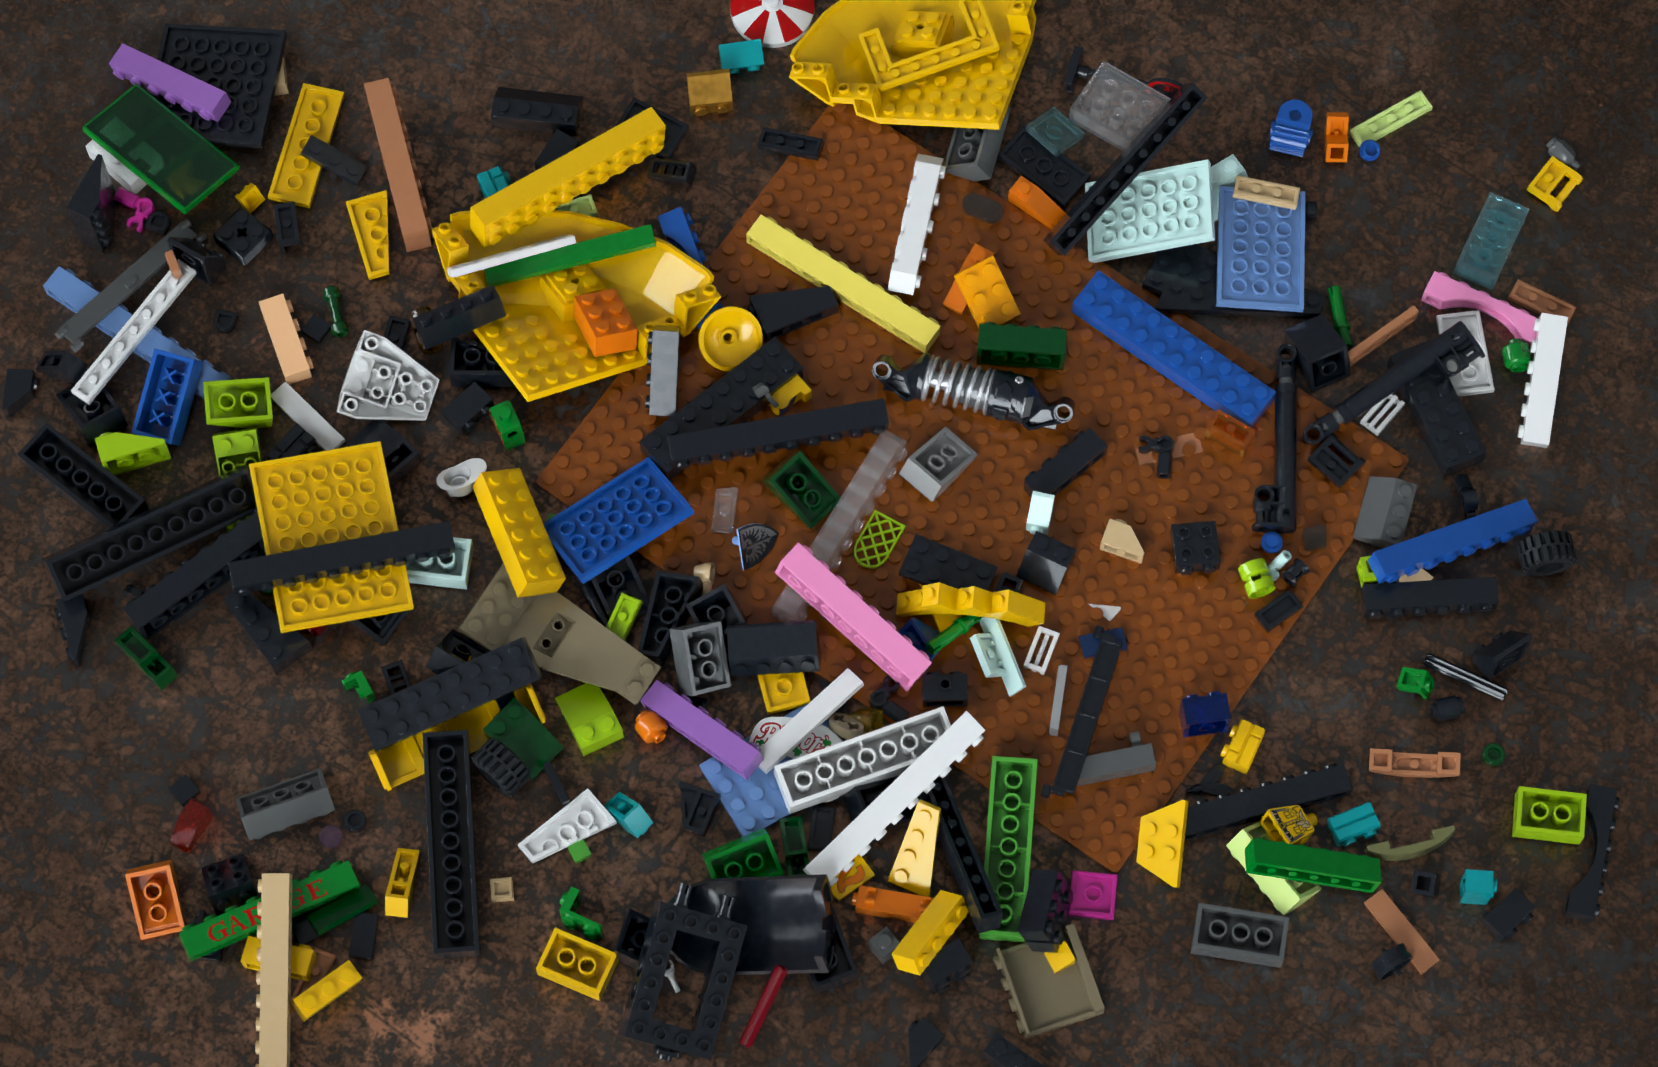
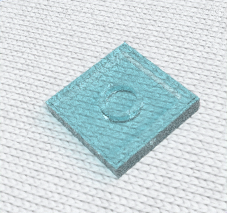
(1055, 131)

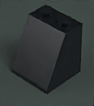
(1320, 352)

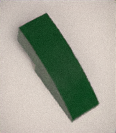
(146, 658)
(794, 845)

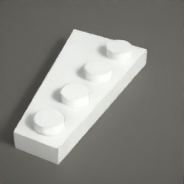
(571, 824)

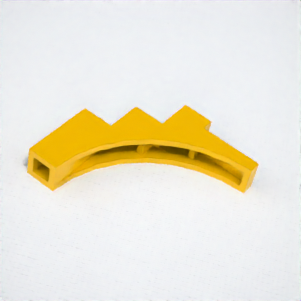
(971, 601)

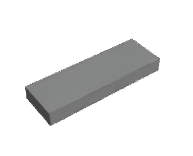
(1057, 702)

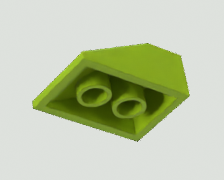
(238, 403)
(129, 452)
(589, 718)

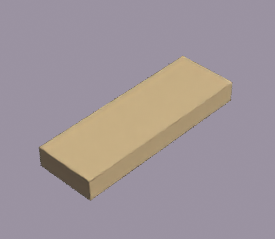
(1266, 192)

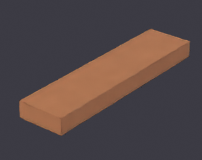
(1382, 335)
(1401, 930)

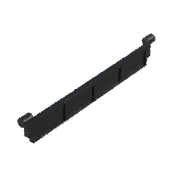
(1086, 716)

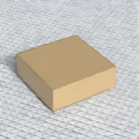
(502, 889)

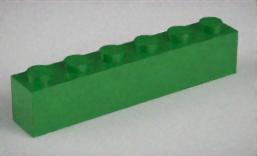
(1312, 865)

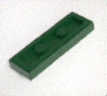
(342, 909)

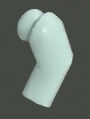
(1278, 563)

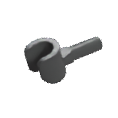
(762, 390)

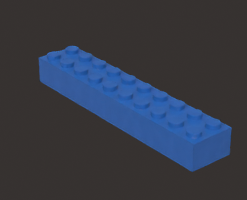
(1172, 350)

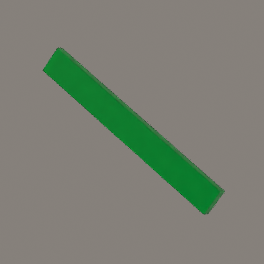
(572, 256)

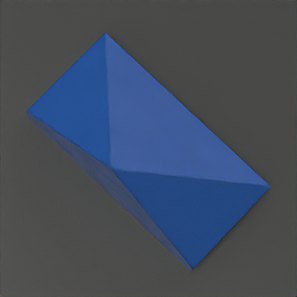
(919, 634)

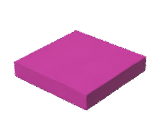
(1093, 895)

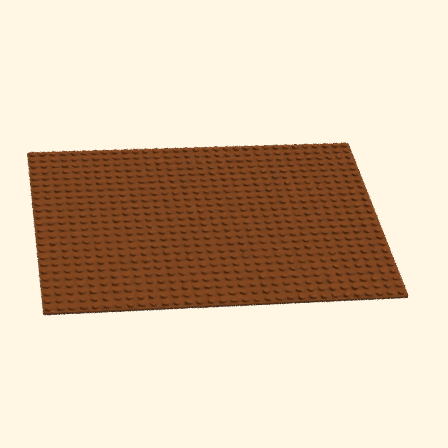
(1178, 628)

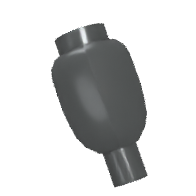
(1563, 152)

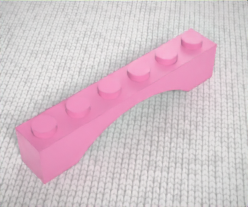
(1448, 293)

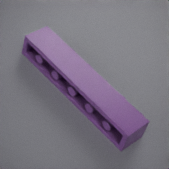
(170, 82)
(703, 730)

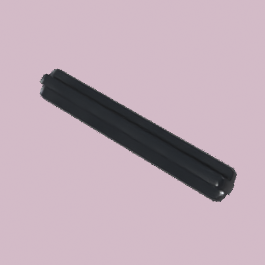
(1465, 676)

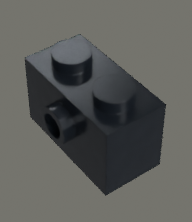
(944, 689)

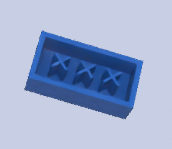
(167, 396)

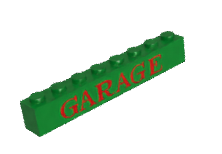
(242, 921)

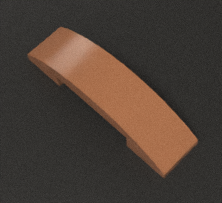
(1414, 764)

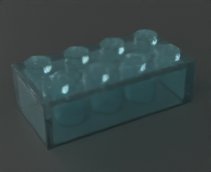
(1491, 241)

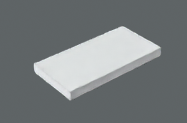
(1478, 376)

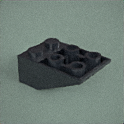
(398, 453)

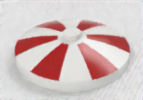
(772, 21)

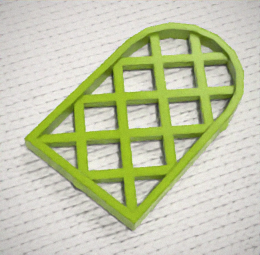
(888, 552)

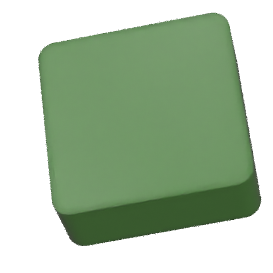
(579, 851)

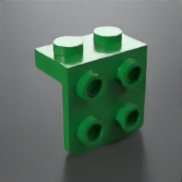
(572, 921)

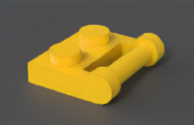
(1548, 180)

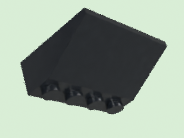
(94, 207)

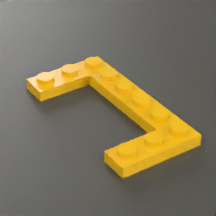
(894, 74)

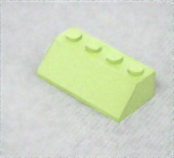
(1284, 893)

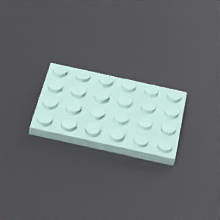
(1156, 213)

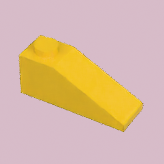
(402, 883)

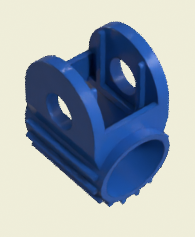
(1291, 129)

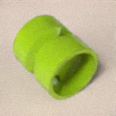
(1256, 578)

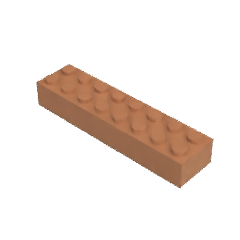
(399, 164)

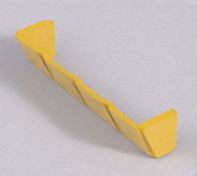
(406, 759)

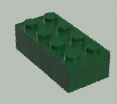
(1021, 346)

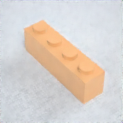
(285, 338)

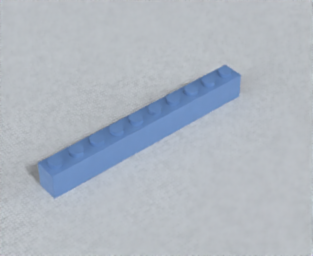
(75, 294)

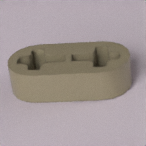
(845, 725)

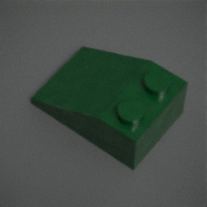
(802, 488)
(524, 736)

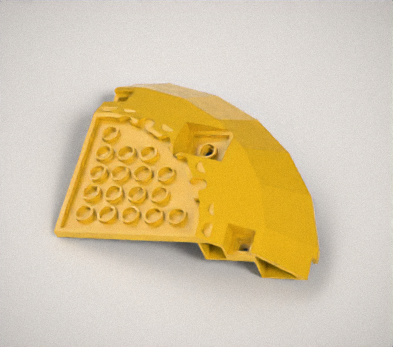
(963, 96)
(539, 337)

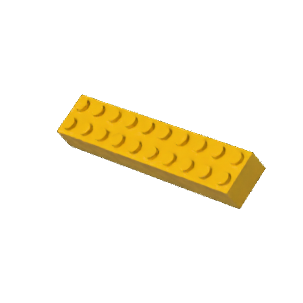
(567, 177)

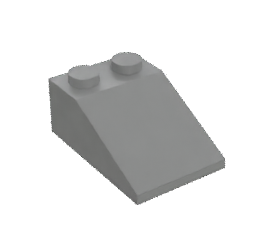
(938, 463)

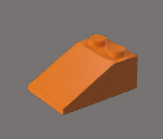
(155, 899)

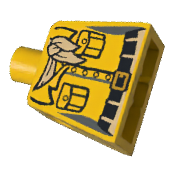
(1289, 824)

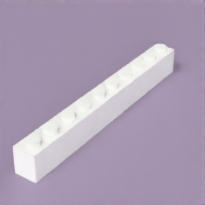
(896, 798)

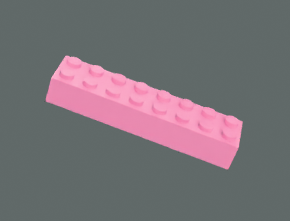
(853, 616)

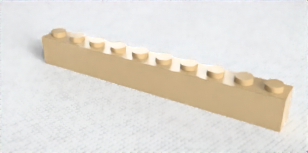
(274, 970)

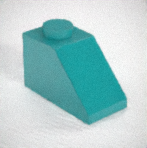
(628, 814)

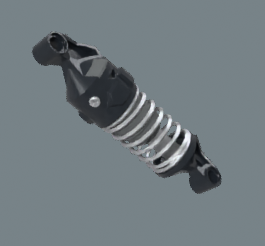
(996, 393)

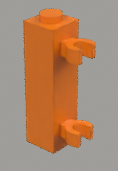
(890, 904)

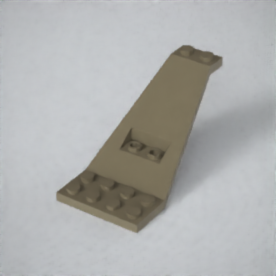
(577, 650)

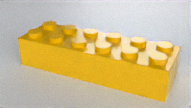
(518, 532)

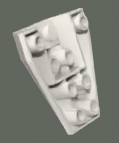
(385, 383)

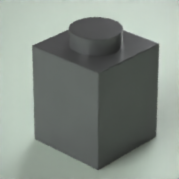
(883, 944)

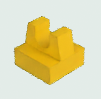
(250, 197)

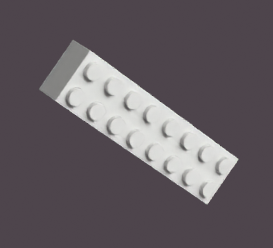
(858, 760)

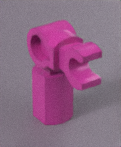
(143, 205)

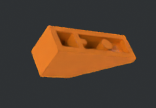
(1035, 203)
(955, 298)

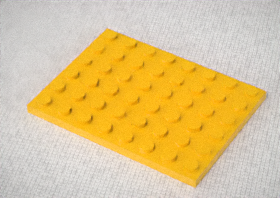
(322, 502)

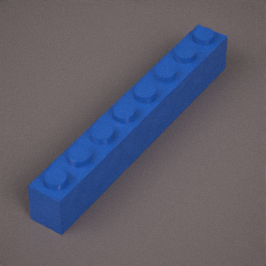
(1452, 541)

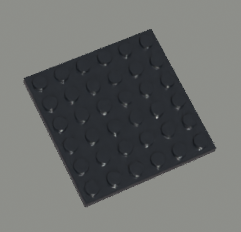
(236, 61)

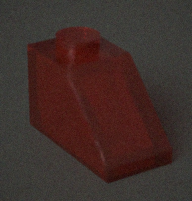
(190, 825)

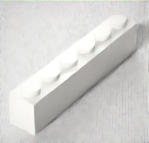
(1544, 380)

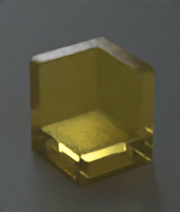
(870, 718)

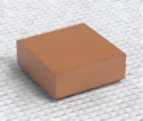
(173, 265)

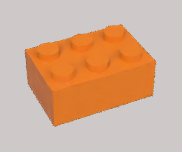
(605, 322)

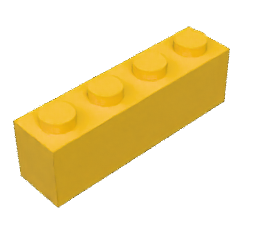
(930, 932)

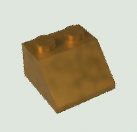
(709, 92)

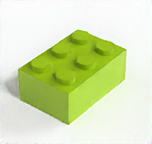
(1549, 815)

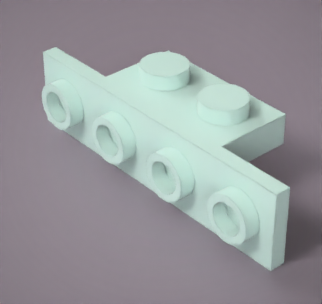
(997, 656)

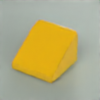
(1062, 959)

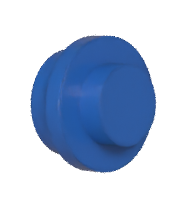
(1369, 150)
(1271, 542)

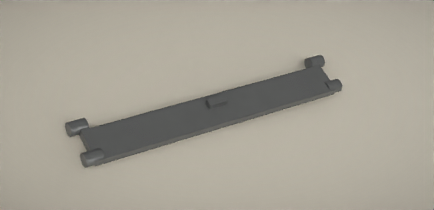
(122, 287)

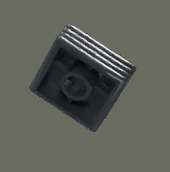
(242, 247)

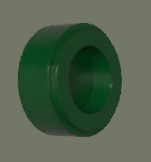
(1493, 754)

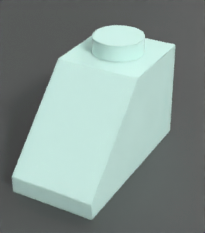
(1040, 512)

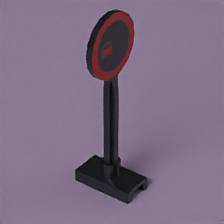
(1075, 69)

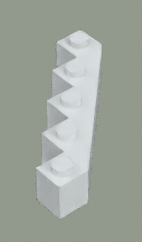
(916, 224)

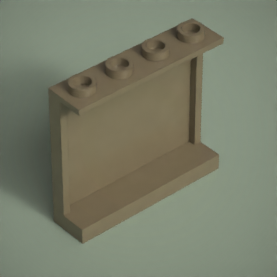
(1048, 998)

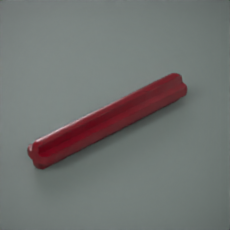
(763, 1005)

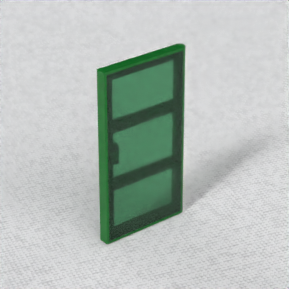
(160, 148)

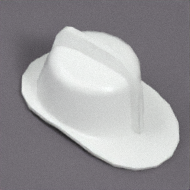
(461, 478)

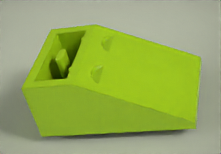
(236, 449)

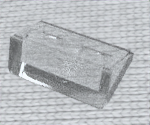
(725, 510)

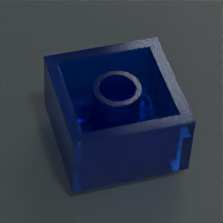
(1204, 714)

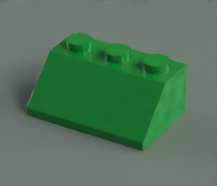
(744, 857)

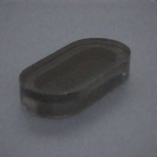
(982, 208)

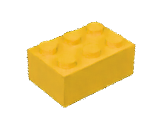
(577, 964)

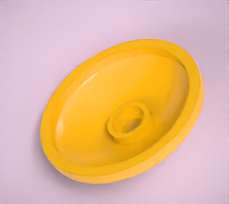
(744, 338)

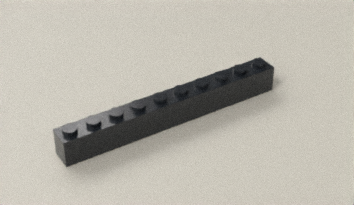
(1125, 169)
(778, 433)
(341, 558)

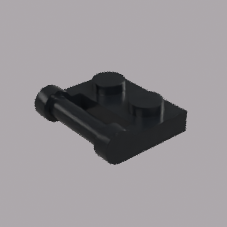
(1332, 465)

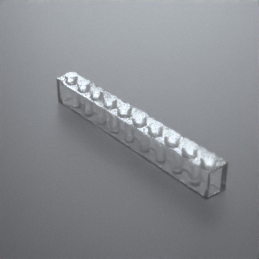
(847, 516)

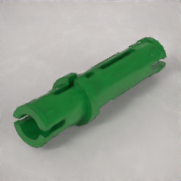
(1339, 315)
(959, 627)

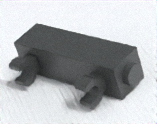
(1119, 762)

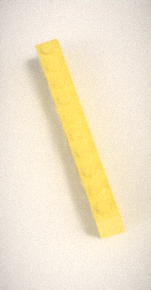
(845, 284)

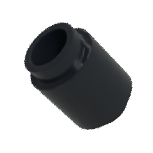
(1447, 708)

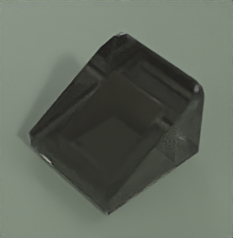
(1314, 537)

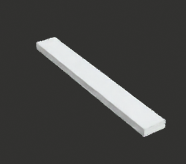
(132, 334)

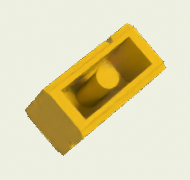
(1243, 746)

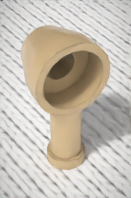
(707, 575)

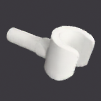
(670, 974)

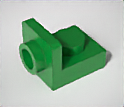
(1415, 681)
(363, 688)

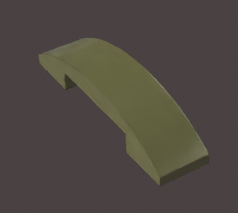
(1384, 851)

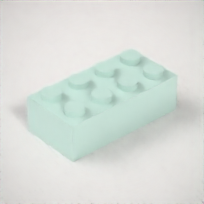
(447, 571)

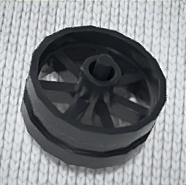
(1391, 961)

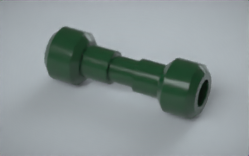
(339, 327)

